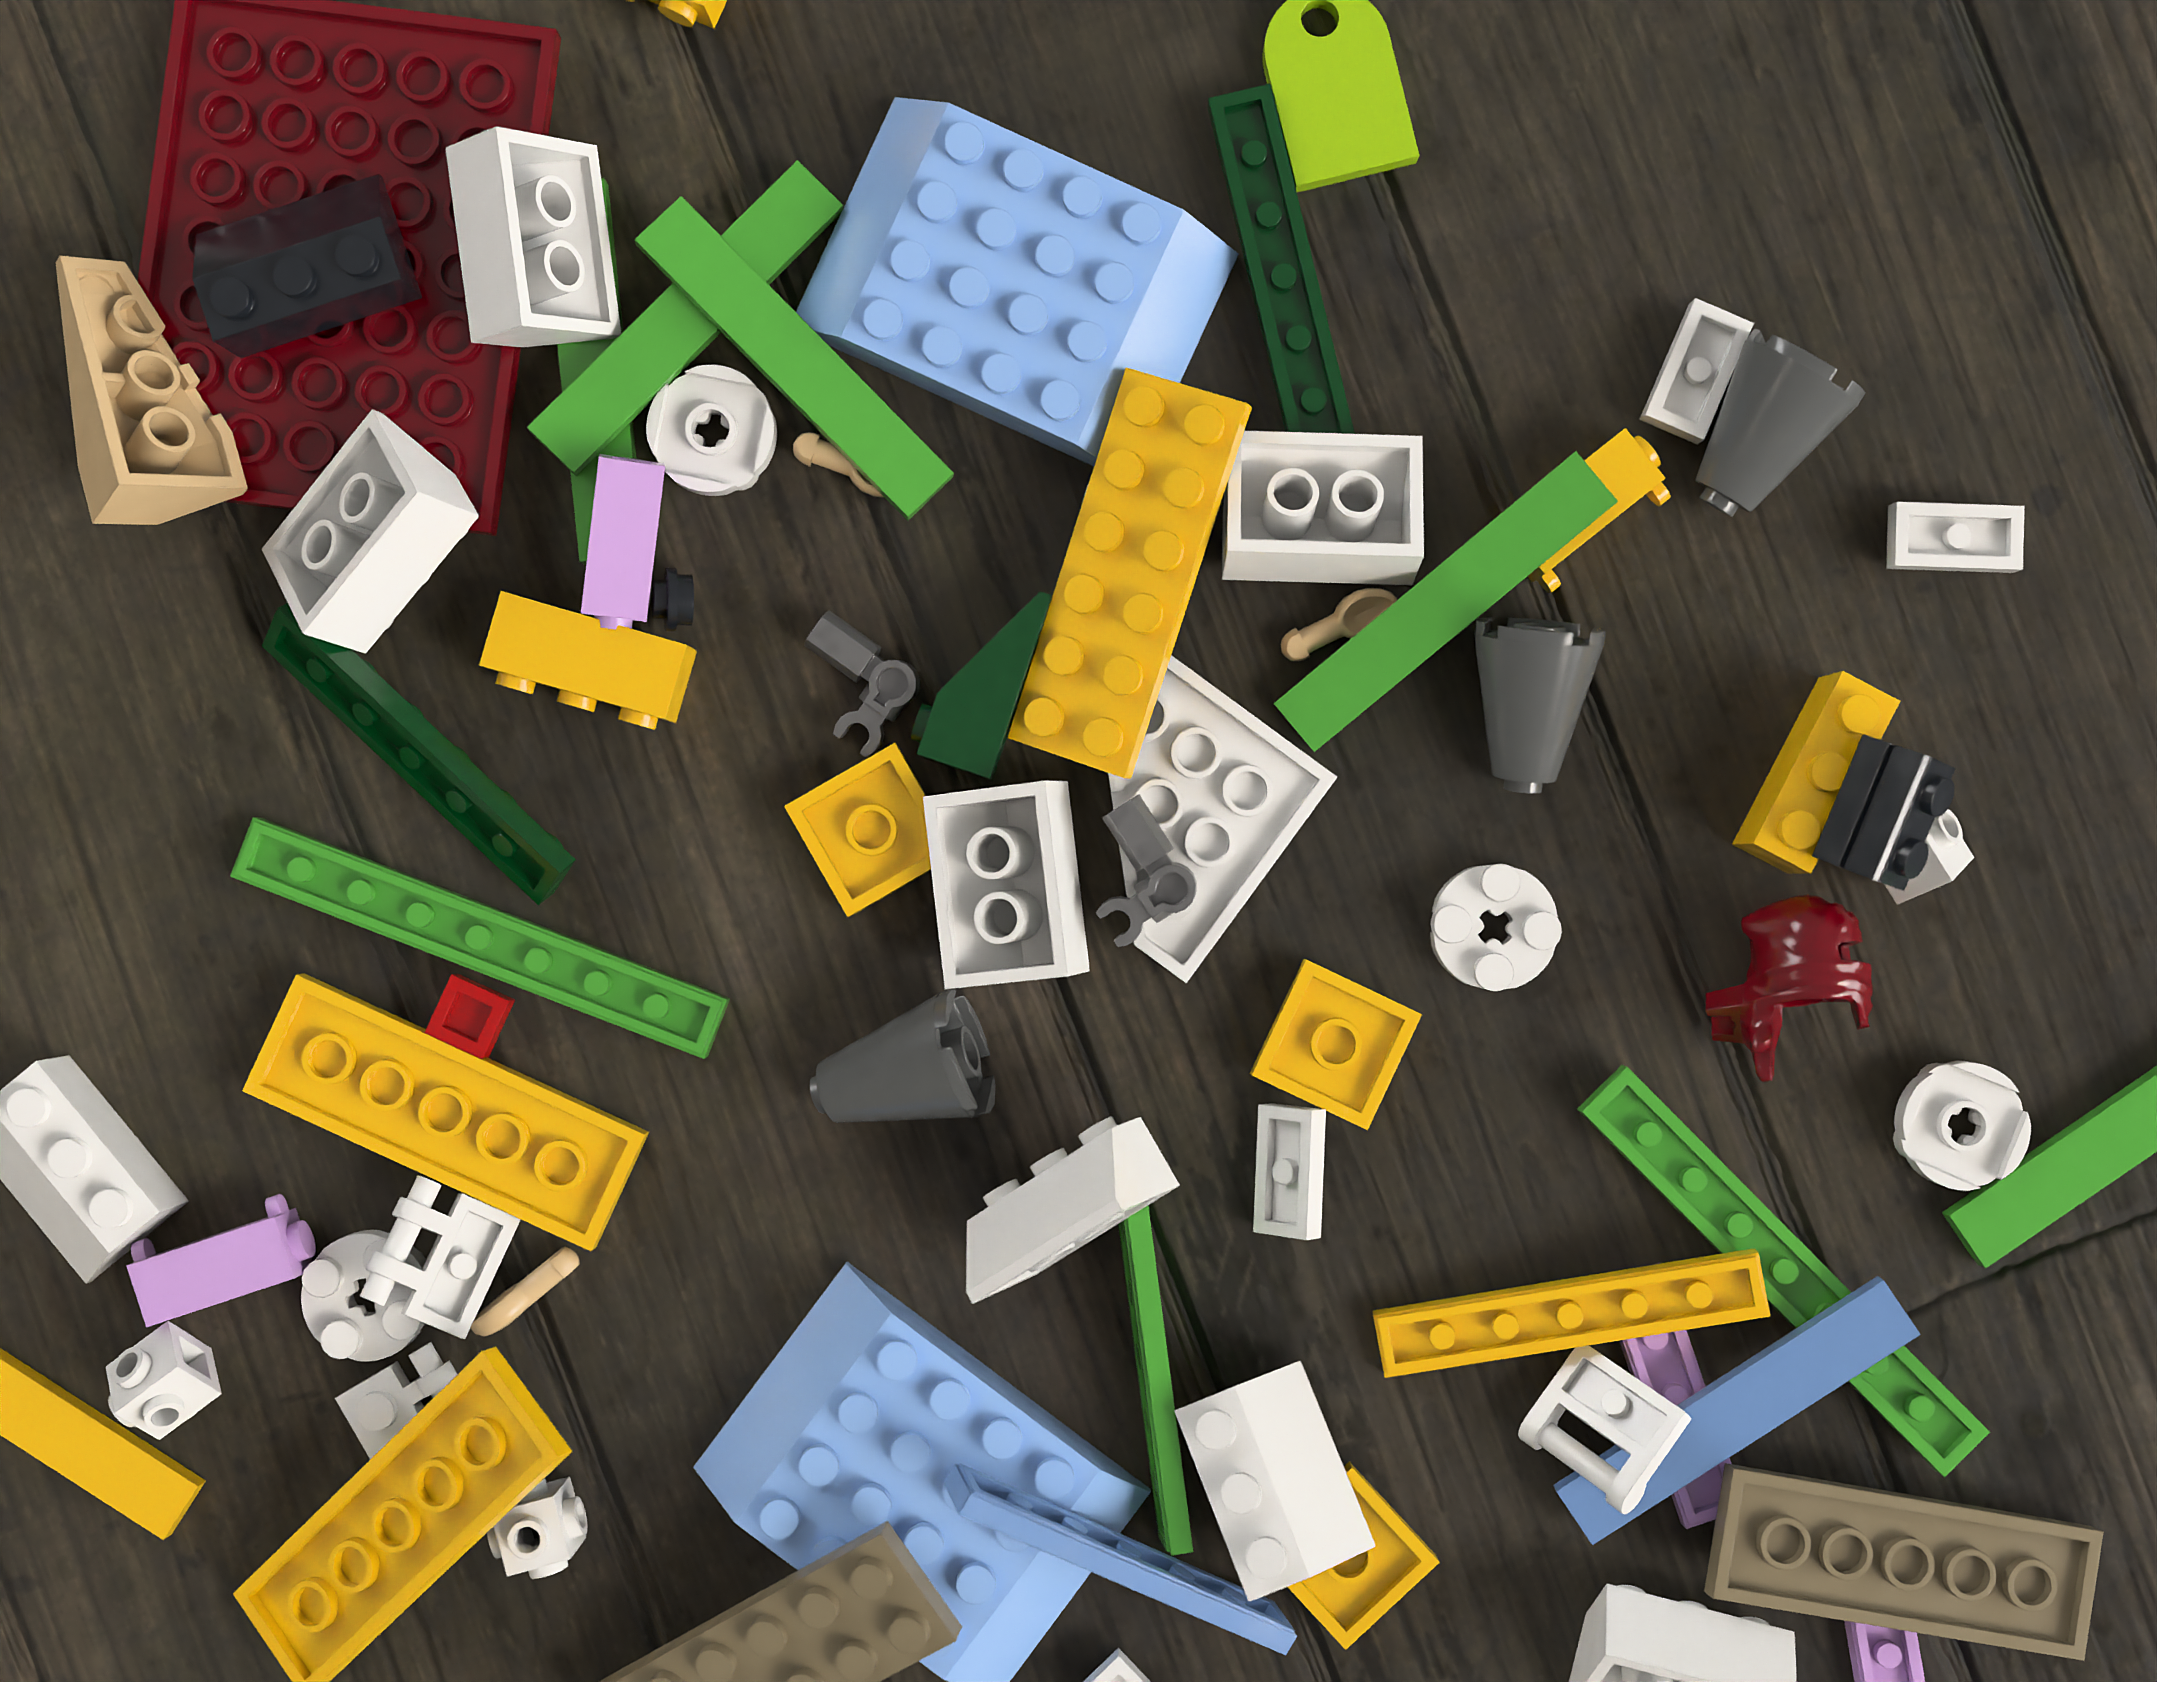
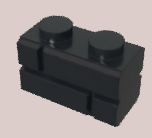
(1886, 812)

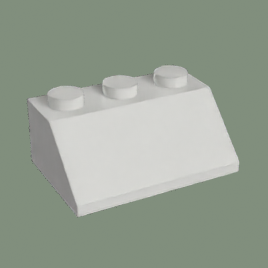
(532, 239)
(1324, 509)
(367, 535)
(1006, 884)
(79, 1167)
(1064, 1205)
(1275, 1480)
(1664, 1640)

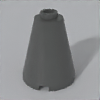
(1770, 421)
(1532, 694)
(910, 1068)

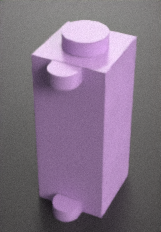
(622, 540)
(221, 1264)

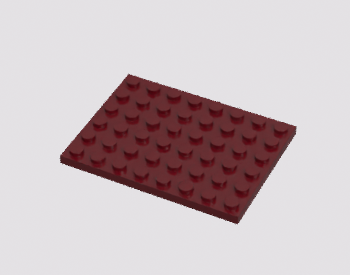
(300, 101)

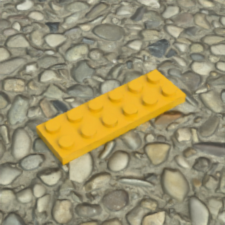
(1129, 572)
(445, 1111)
(402, 1520)

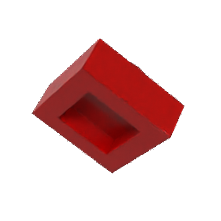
(469, 1016)

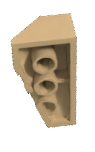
(138, 421)

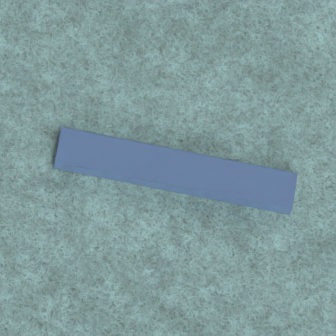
(1756, 1399)
(1117, 1558)

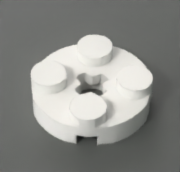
(691, 401)
(1531, 927)
(1994, 1107)
(330, 1305)

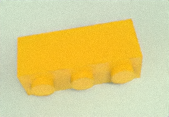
(587, 662)
(1810, 770)

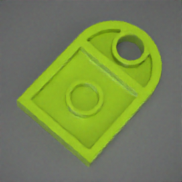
(1337, 94)

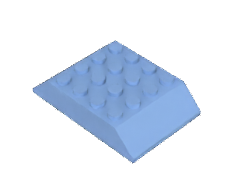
(1011, 276)
(863, 1431)

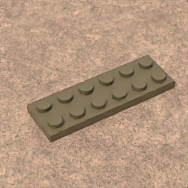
(1903, 1562)
(835, 1620)

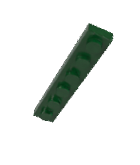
(1279, 262)
(422, 757)

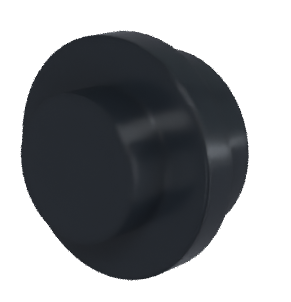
(673, 599)

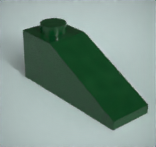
(979, 703)

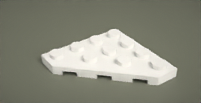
(1226, 801)

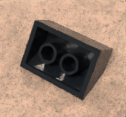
(303, 268)

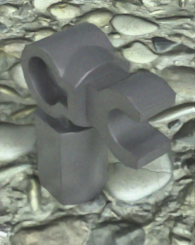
(890, 682)
(1169, 885)

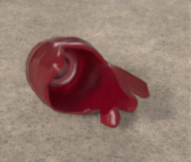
(1795, 961)

